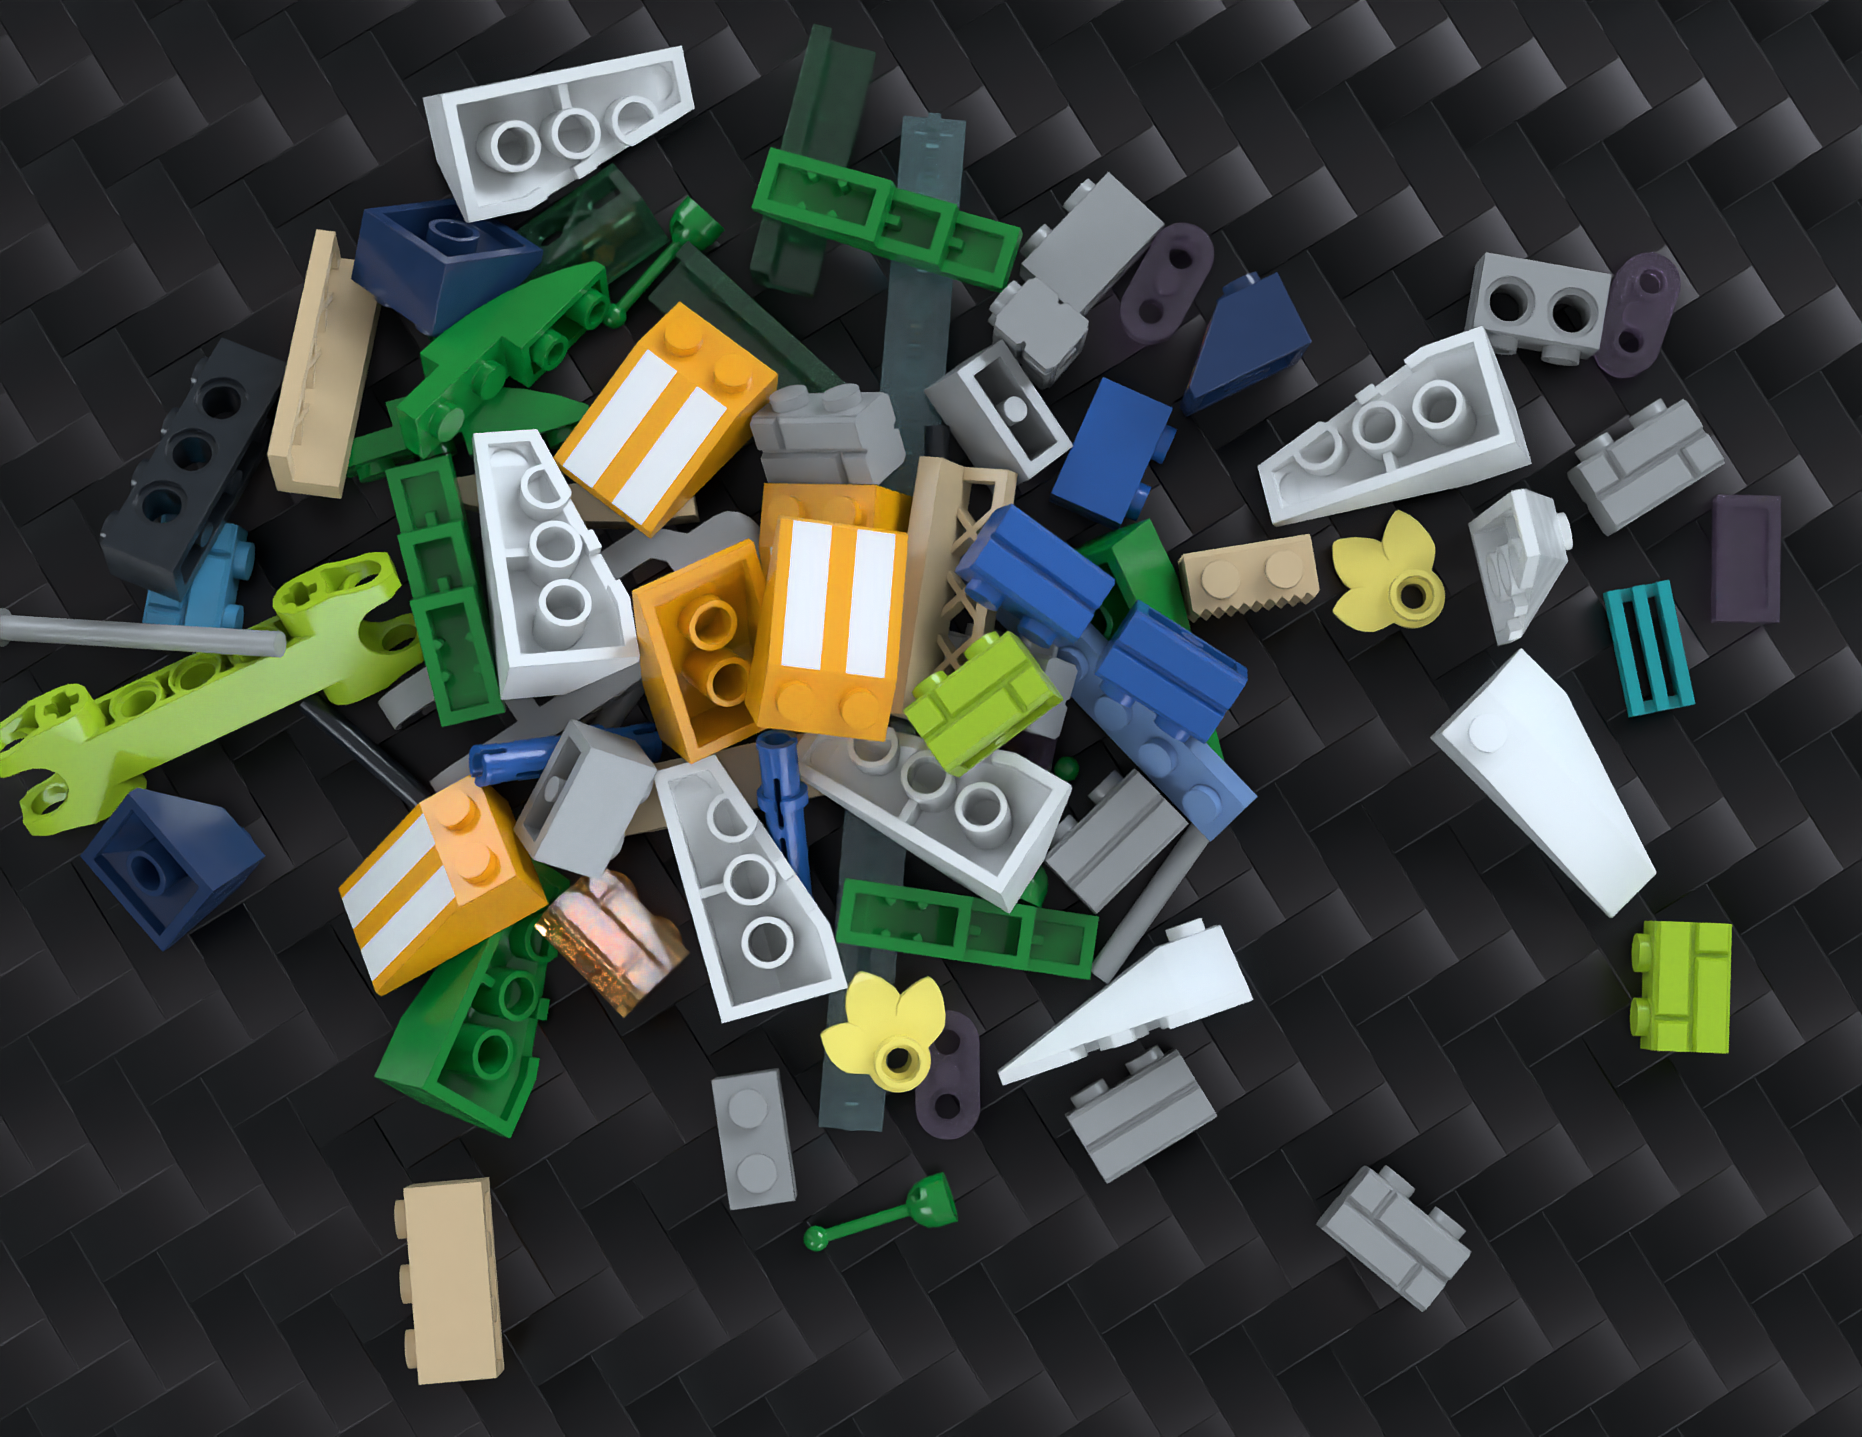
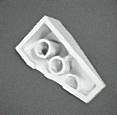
(534, 134)
(1414, 434)
(1519, 557)
(549, 591)
(1541, 769)
(974, 828)
(749, 908)
(1163, 989)

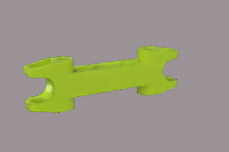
(110, 741)

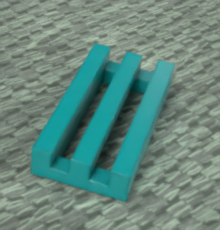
(1672, 642)

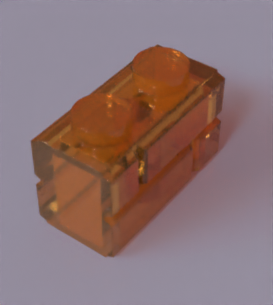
(613, 939)

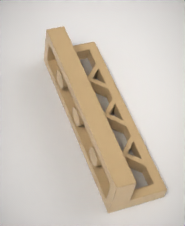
(323, 376)
(933, 553)

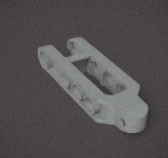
(588, 701)

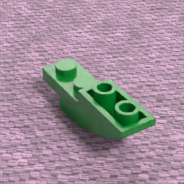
(509, 336)
(507, 411)

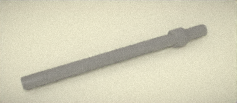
(141, 635)

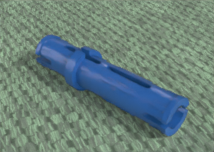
(528, 757)
(783, 798)

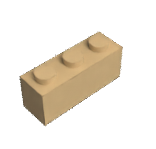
(450, 1281)

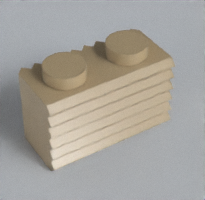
(1248, 577)

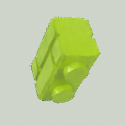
(981, 702)
(1683, 986)

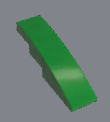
(886, 220)
(445, 590)
(966, 929)

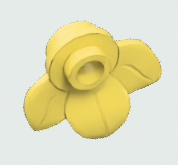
(1379, 573)
(885, 1021)

